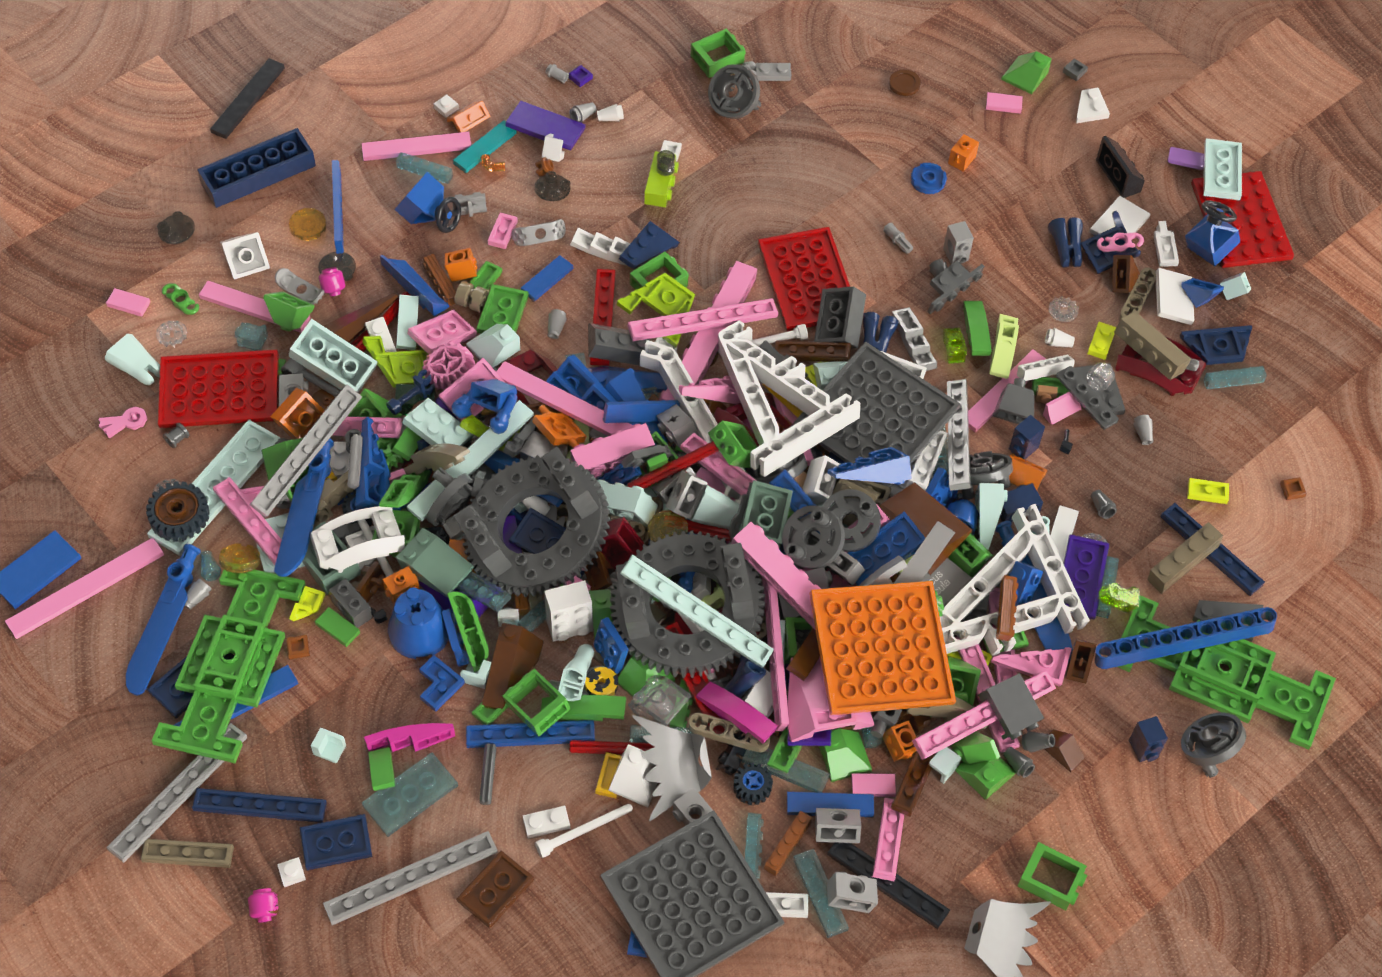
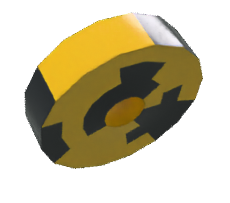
(604, 675)

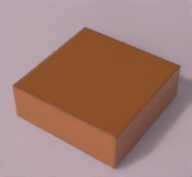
(1293, 488)
(297, 647)

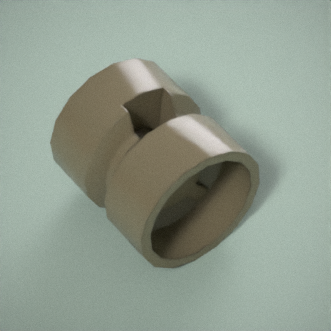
(470, 296)

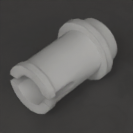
(557, 73)

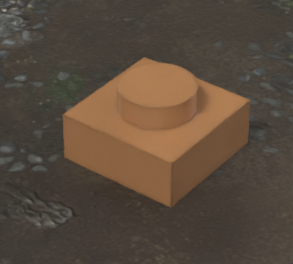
(1045, 394)

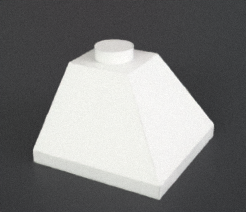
(245, 255)
(630, 777)

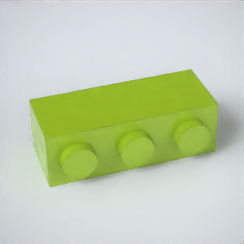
(658, 186)

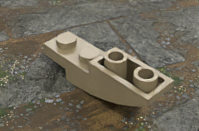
(436, 456)
(331, 495)
(947, 712)

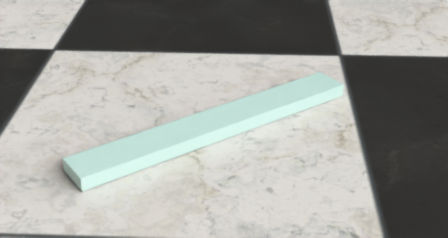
(479, 453)
(697, 611)

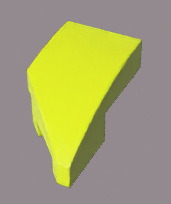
(308, 604)

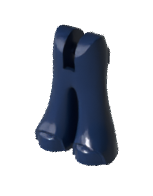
(1074, 227)
(887, 329)
(745, 677)

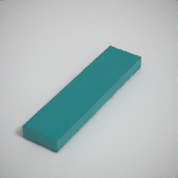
(485, 145)

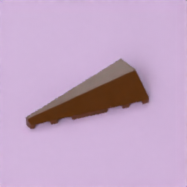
(354, 323)

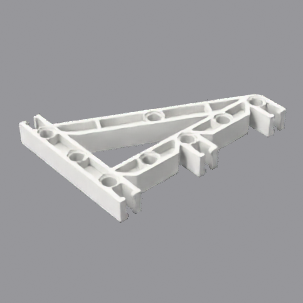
(750, 363)
(1055, 582)

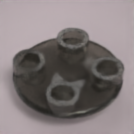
(552, 187)
(176, 228)
(342, 261)

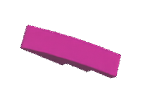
(736, 711)
(418, 735)

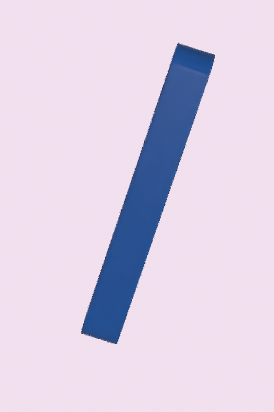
(1192, 631)

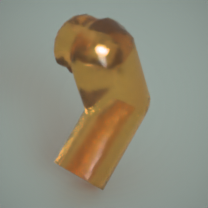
(490, 165)

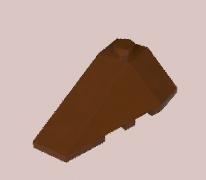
(513, 657)

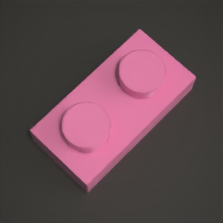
(502, 231)

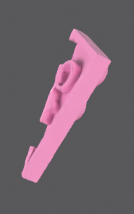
(1035, 662)

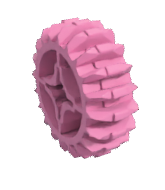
(447, 364)

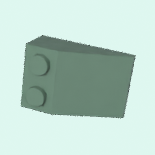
(768, 508)
(434, 562)
(328, 578)

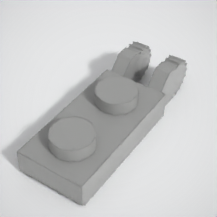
(770, 71)

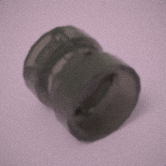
(665, 162)

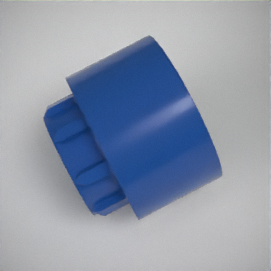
(966, 512)

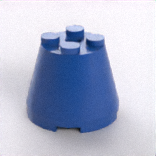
(417, 625)

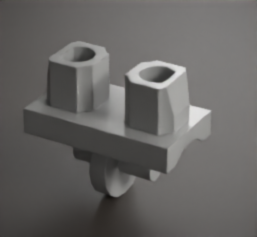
(471, 203)

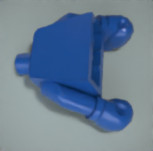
(492, 395)

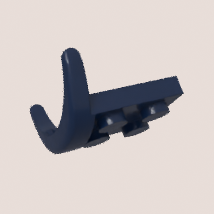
(1102, 260)

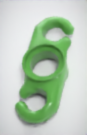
(180, 305)

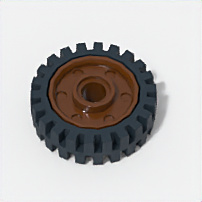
(172, 524)

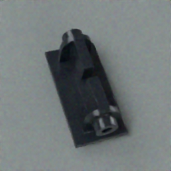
(728, 758)

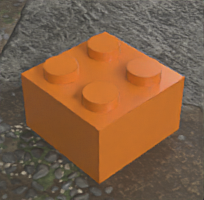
(297, 414)

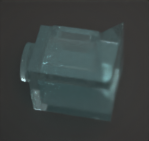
(251, 336)

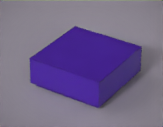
(580, 76)

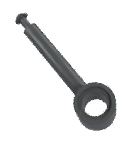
(294, 367)

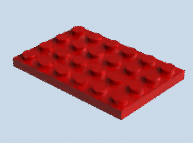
(1257, 221)
(800, 270)
(218, 388)

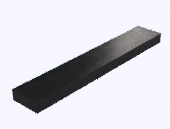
(247, 98)
(899, 889)

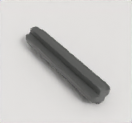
(487, 774)

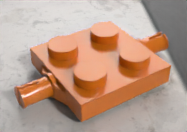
(558, 428)

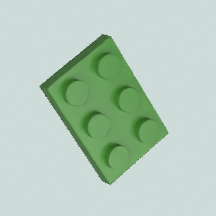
(503, 306)

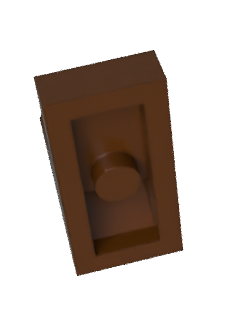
(599, 572)

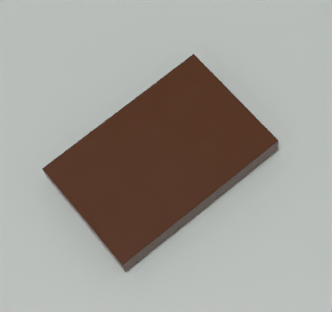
(495, 889)

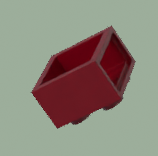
(620, 542)

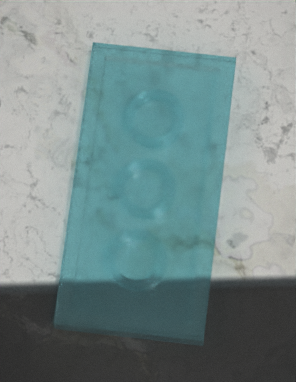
(411, 795)

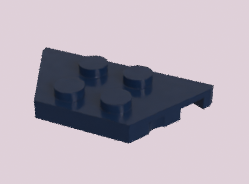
(1218, 344)

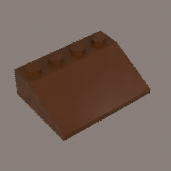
(925, 513)

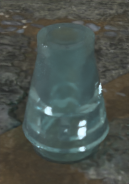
(209, 567)

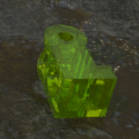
(955, 345)
(1120, 598)

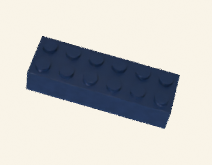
(256, 167)

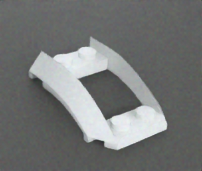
(386, 528)

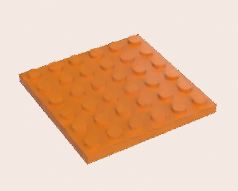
(881, 647)

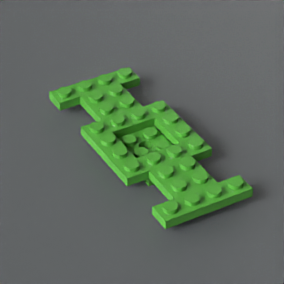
(1248, 677)
(220, 682)

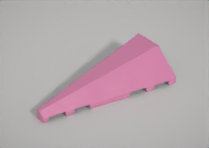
(712, 389)

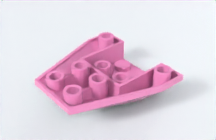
(810, 709)

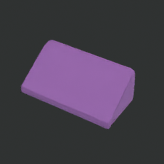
(1186, 158)

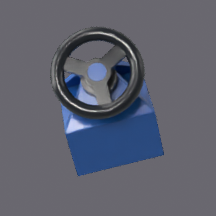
(427, 204)
(1213, 235)

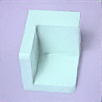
(1235, 286)
(477, 678)
(328, 745)
(945, 763)

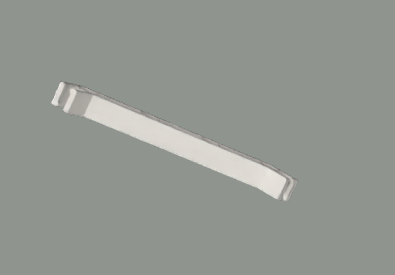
(668, 364)

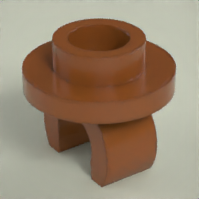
(544, 166)

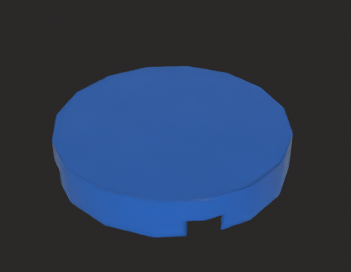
(928, 178)

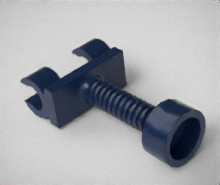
(419, 388)

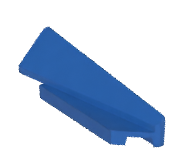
(414, 285)

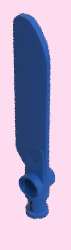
(303, 513)
(161, 622)
(1050, 634)

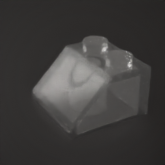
(659, 700)

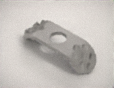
(526, 235)
(290, 283)

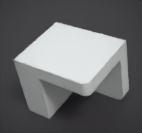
(553, 148)

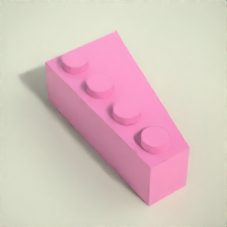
(610, 451)

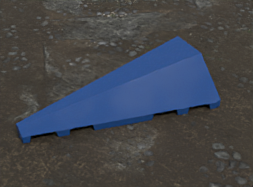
(580, 382)
(626, 389)
(374, 470)

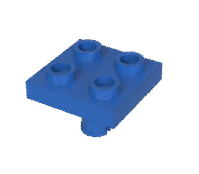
(940, 489)
(610, 646)

